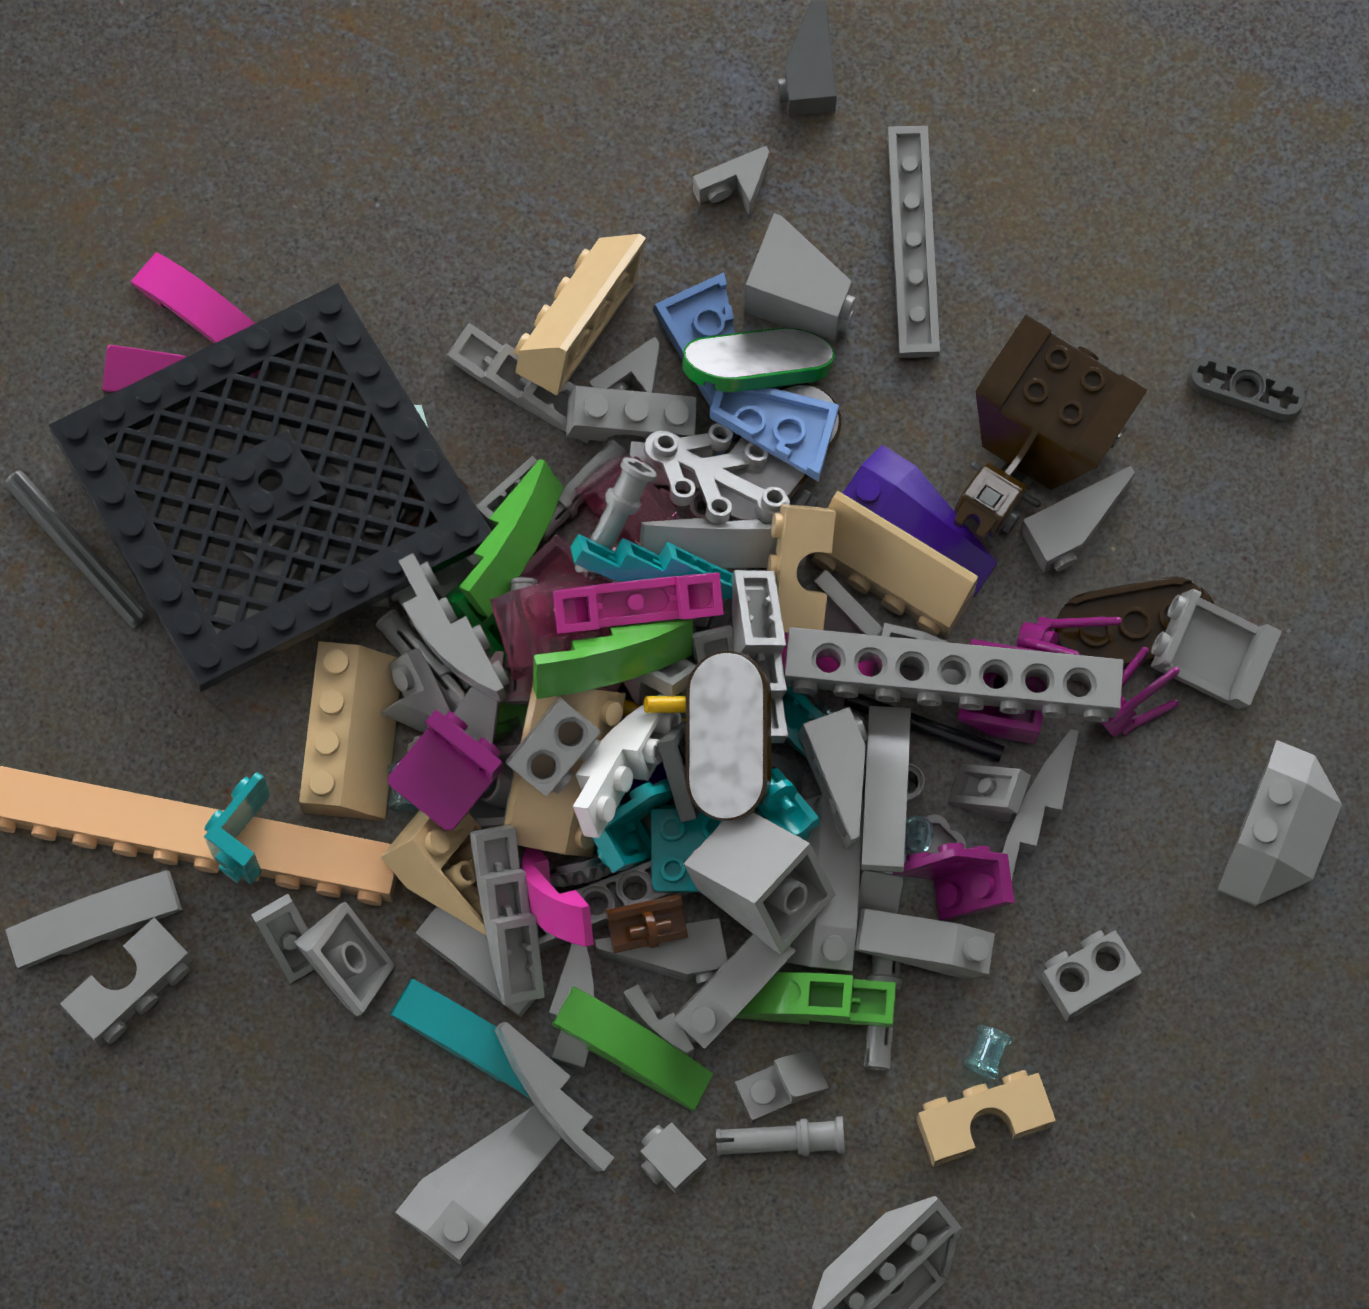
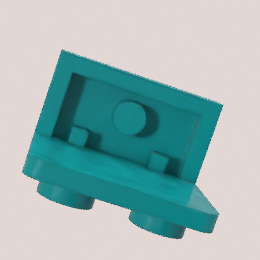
(224, 827)
(626, 837)
(672, 846)

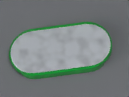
(758, 359)

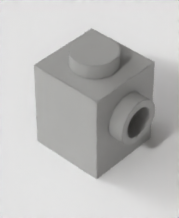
(670, 1157)

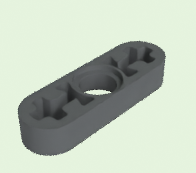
(1270, 408)

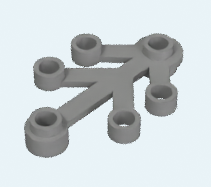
(712, 472)

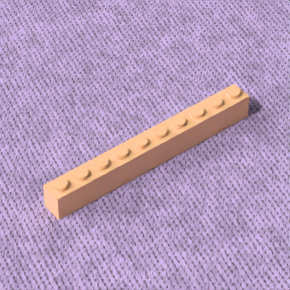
(177, 832)

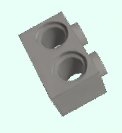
(545, 740)
(1095, 982)

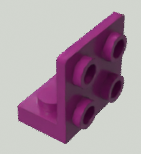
(963, 879)

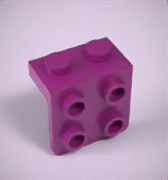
(446, 770)

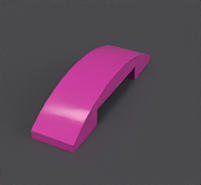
(190, 299)
(637, 602)
(559, 914)

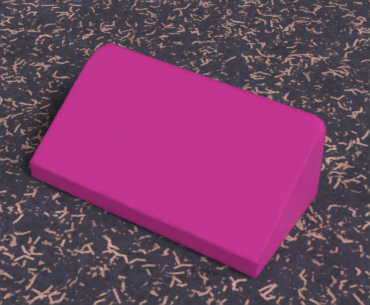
(130, 365)

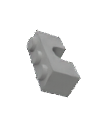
(610, 412)
(105, 1011)

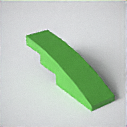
(516, 535)
(612, 659)
(632, 1048)

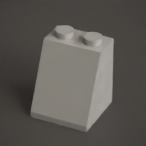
(798, 285)
(761, 878)

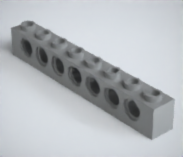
(1098, 674)

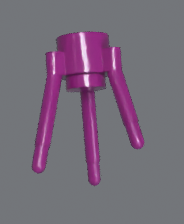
(1042, 638)
(1122, 721)

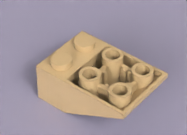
(439, 866)

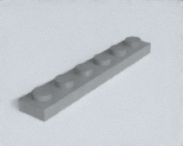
(913, 242)

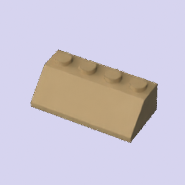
(580, 311)
(897, 568)
(348, 734)
(551, 820)

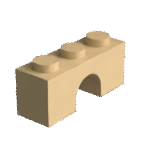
(799, 533)
(1018, 1102)

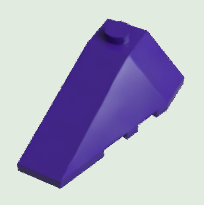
(909, 501)

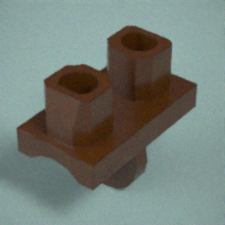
(646, 923)

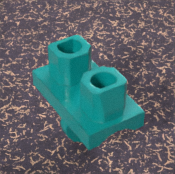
(787, 807)

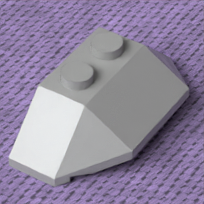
(1282, 828)
(894, 1261)

